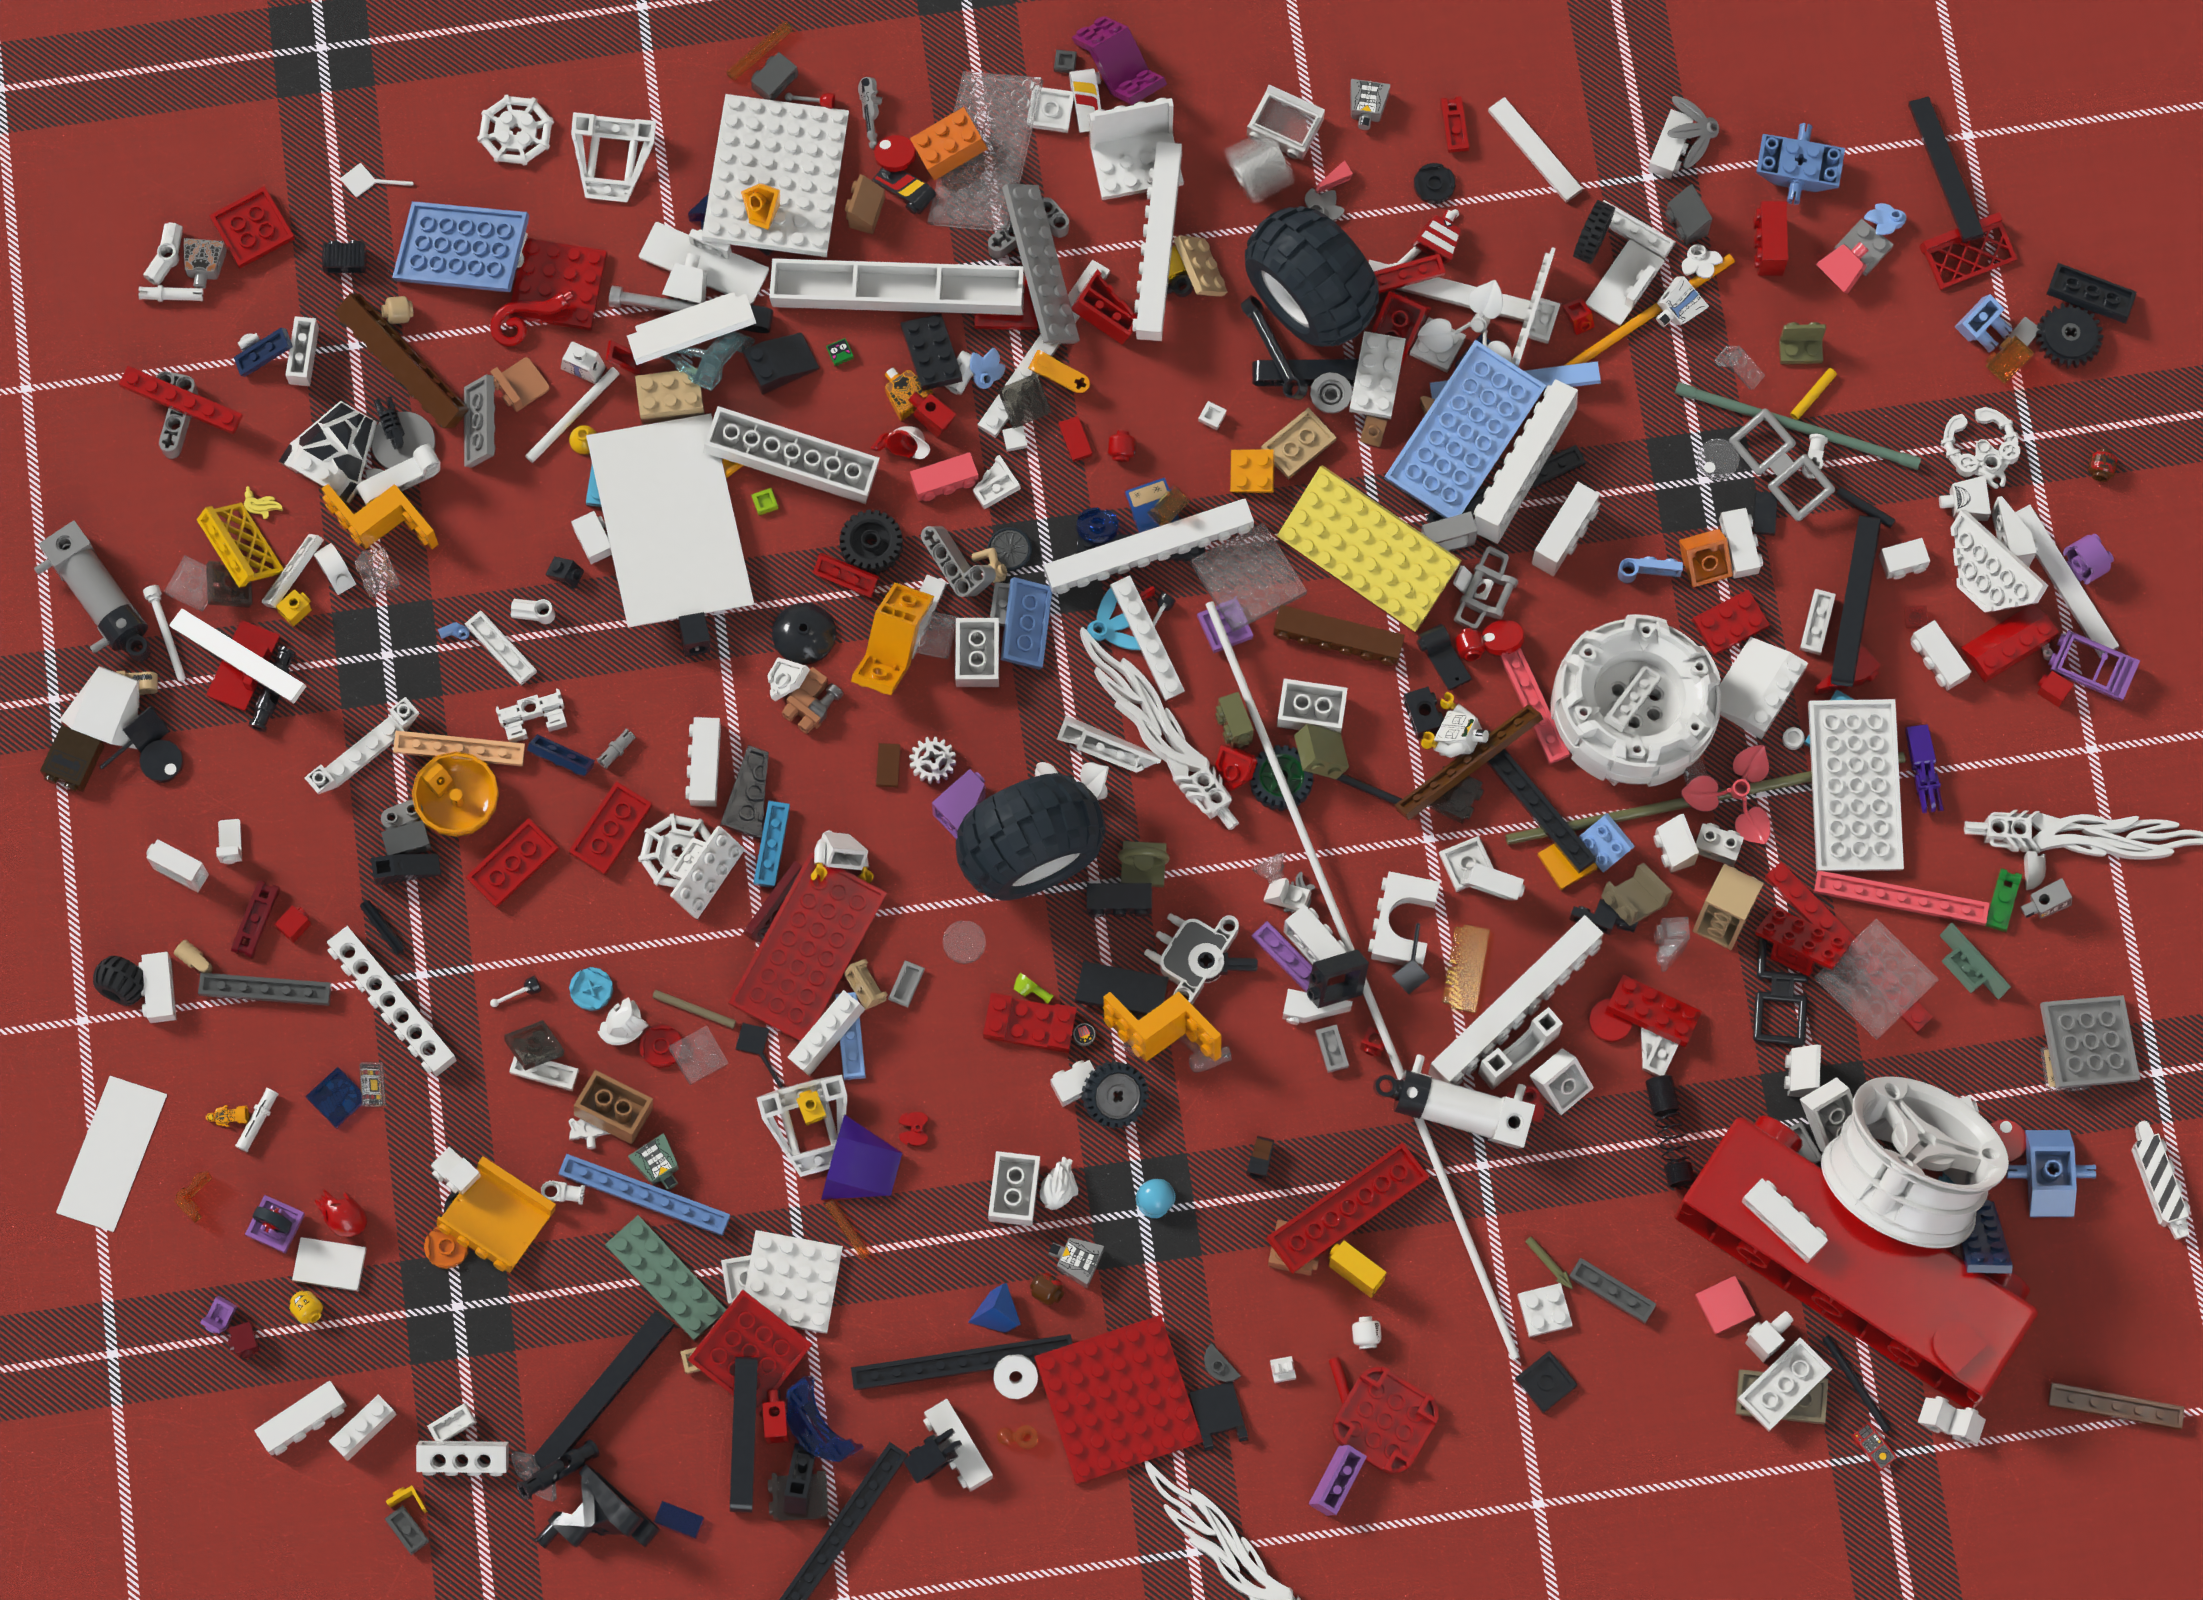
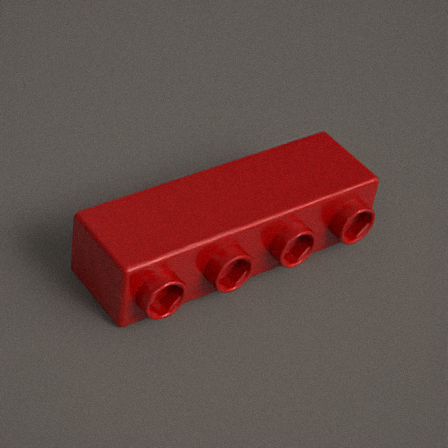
(1861, 1278)

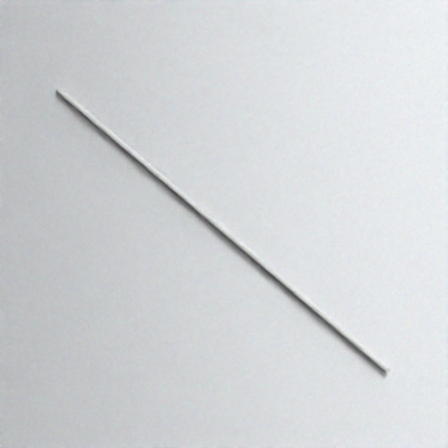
(1367, 990)

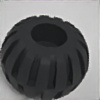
(119, 980)

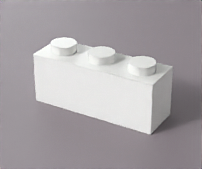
(1668, 149)
(303, 351)
(1741, 542)
(1940, 655)
(158, 987)
(362, 1427)

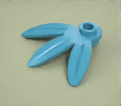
(1108, 626)

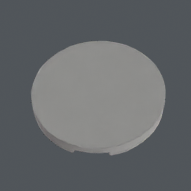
(417, 433)

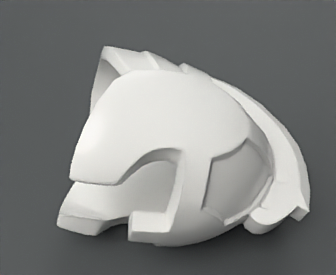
(622, 1024)

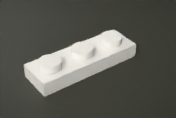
(1817, 622)
(548, 1073)

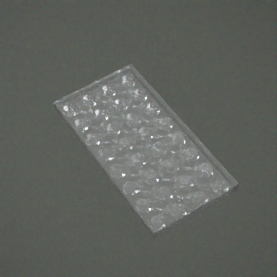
(1004, 115)

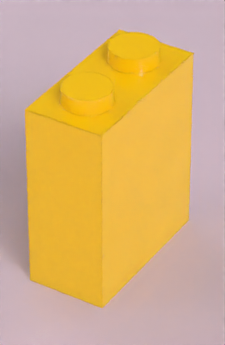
(1356, 1268)

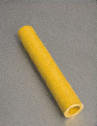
(1813, 394)

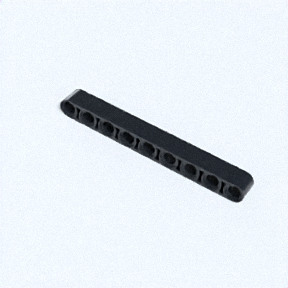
(1856, 601)
(605, 1389)

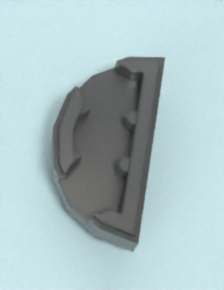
(1218, 1366)

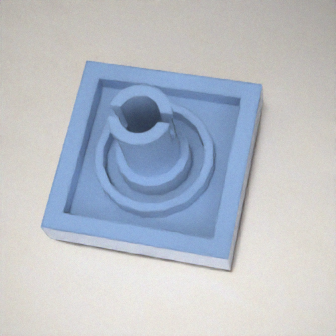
(1606, 842)

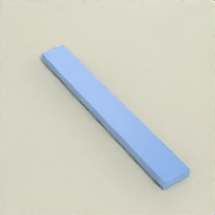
(1572, 375)

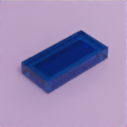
(679, 1519)

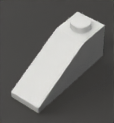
(1300, 1009)

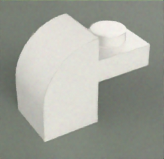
(334, 568)

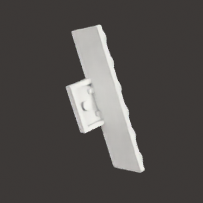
(724, 269)
(1540, 313)

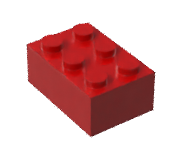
(1771, 238)

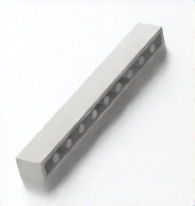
(1158, 241)
(1149, 546)

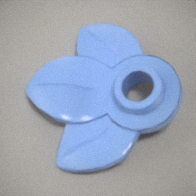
(1886, 218)
(986, 366)

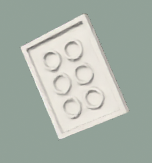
(1124, 145)

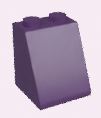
(959, 800)

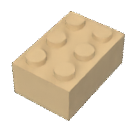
(668, 397)

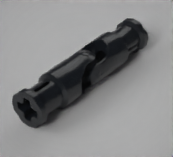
(265, 705)
(555, 1471)

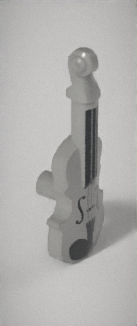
(867, 91)

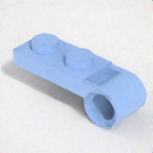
(1649, 565)

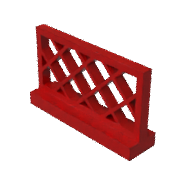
(1953, 237)

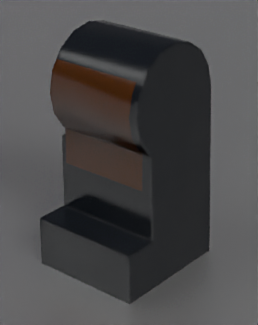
(1260, 1158)

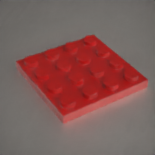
(556, 269)
(750, 1331)

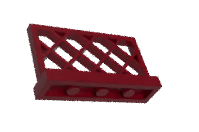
(771, 903)

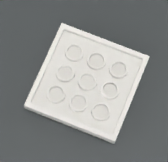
(794, 1278)

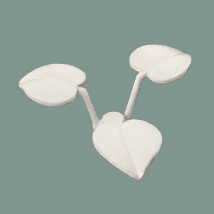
(1487, 303)
(1091, 775)

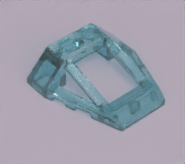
(713, 359)

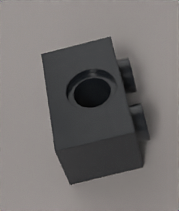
(1420, 700)

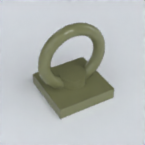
(1143, 862)

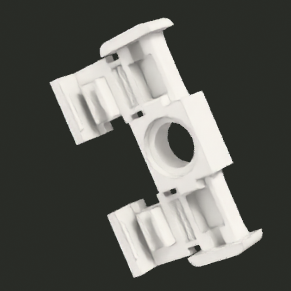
(548, 704)

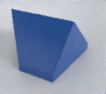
(997, 1311)

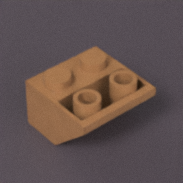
(865, 205)

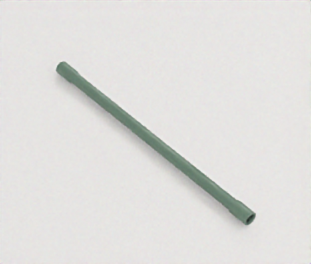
(1902, 458)

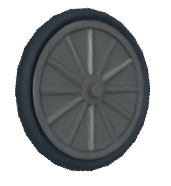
(1012, 547)

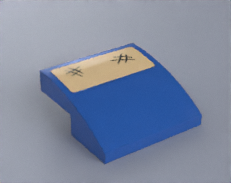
(1142, 500)

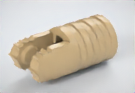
(192, 957)

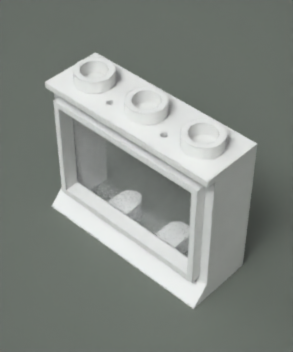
(1288, 119)

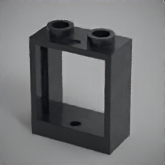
(1348, 963)

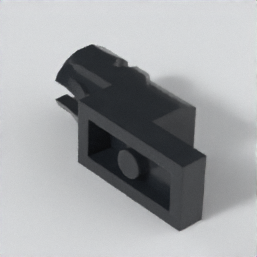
(1604, 917)

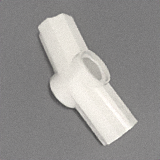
(169, 244)

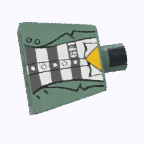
(656, 1162)

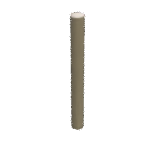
(694, 1009)

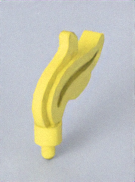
(262, 505)

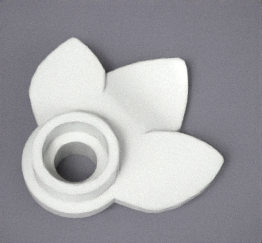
(1701, 261)

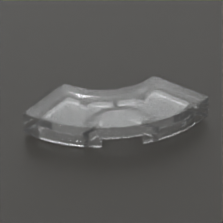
(525, 1466)

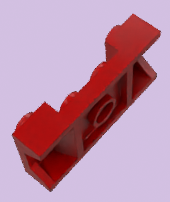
(1029, 1023)

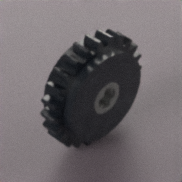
(2072, 349)

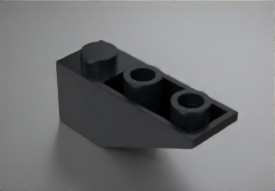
(404, 867)

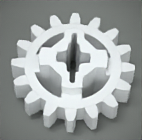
(925, 763)

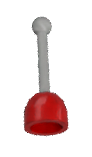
(826, 100)

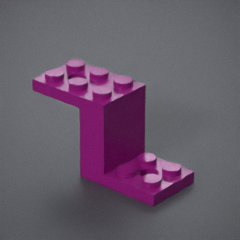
(1118, 60)

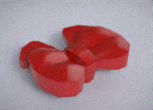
(916, 1121)

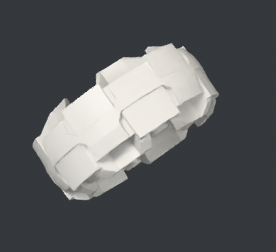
(1608, 662)

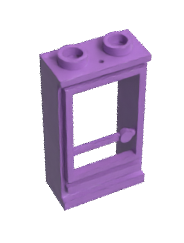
(2120, 677)

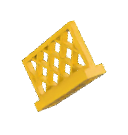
(228, 548)

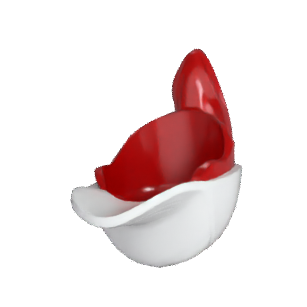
(903, 442)

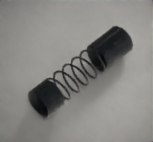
(1663, 1105)

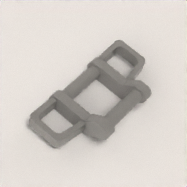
(1499, 578)

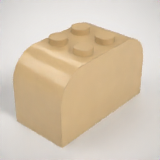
(1727, 906)

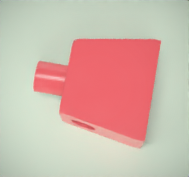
(1844, 265)

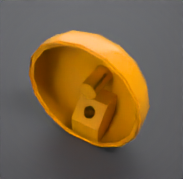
(455, 794)

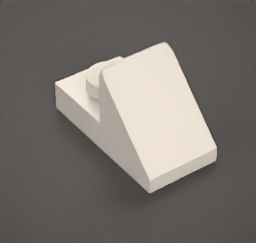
(1287, 895)

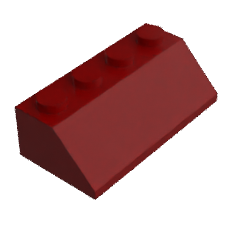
(2010, 642)

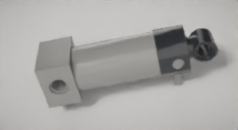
(96, 590)

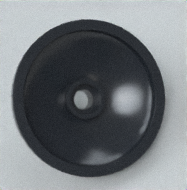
(804, 646)

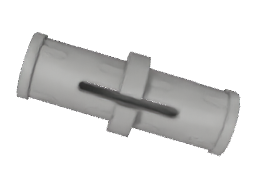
(616, 748)

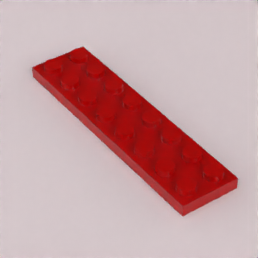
(1347, 1208)

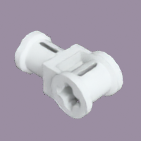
(1815, 453)

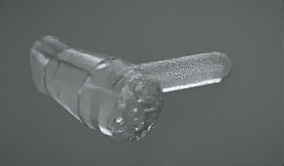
(1198, 1061)

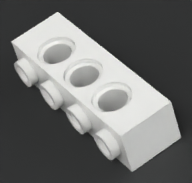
(497, 1452)

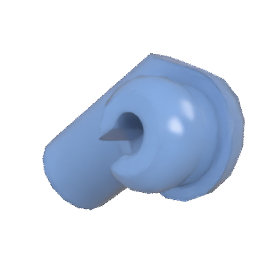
(454, 629)

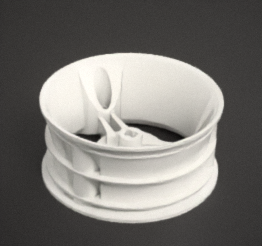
(1930, 1133)

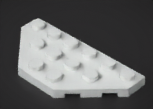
(1989, 570)

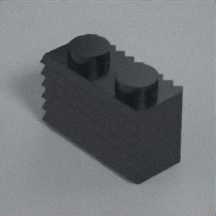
(344, 257)

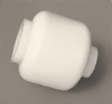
(1366, 1333)

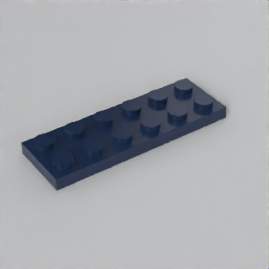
(1986, 1246)

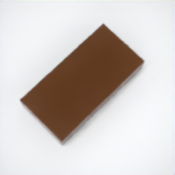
(888, 765)

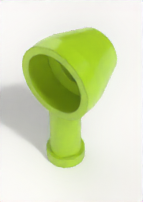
(1025, 986)

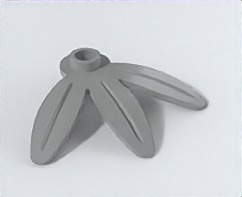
(1704, 128)

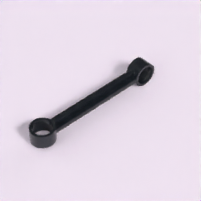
(1254, 309)

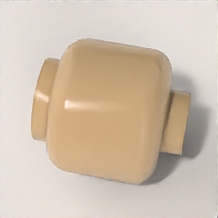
(397, 310)

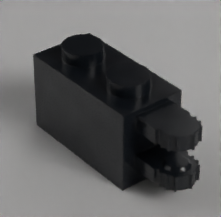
(932, 1457)

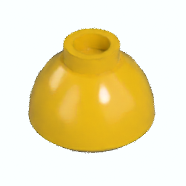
(578, 439)

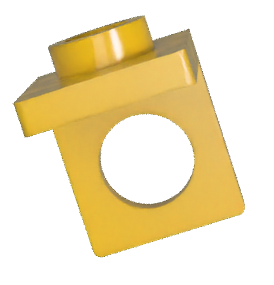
(402, 1494)

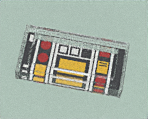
(372, 1084)

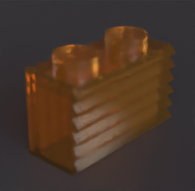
(2009, 359)

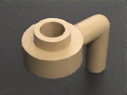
(1000, 568)

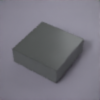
(1065, 61)

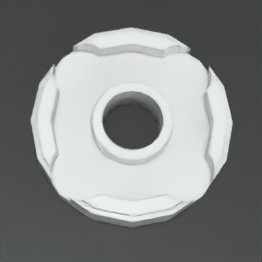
(1017, 1389)

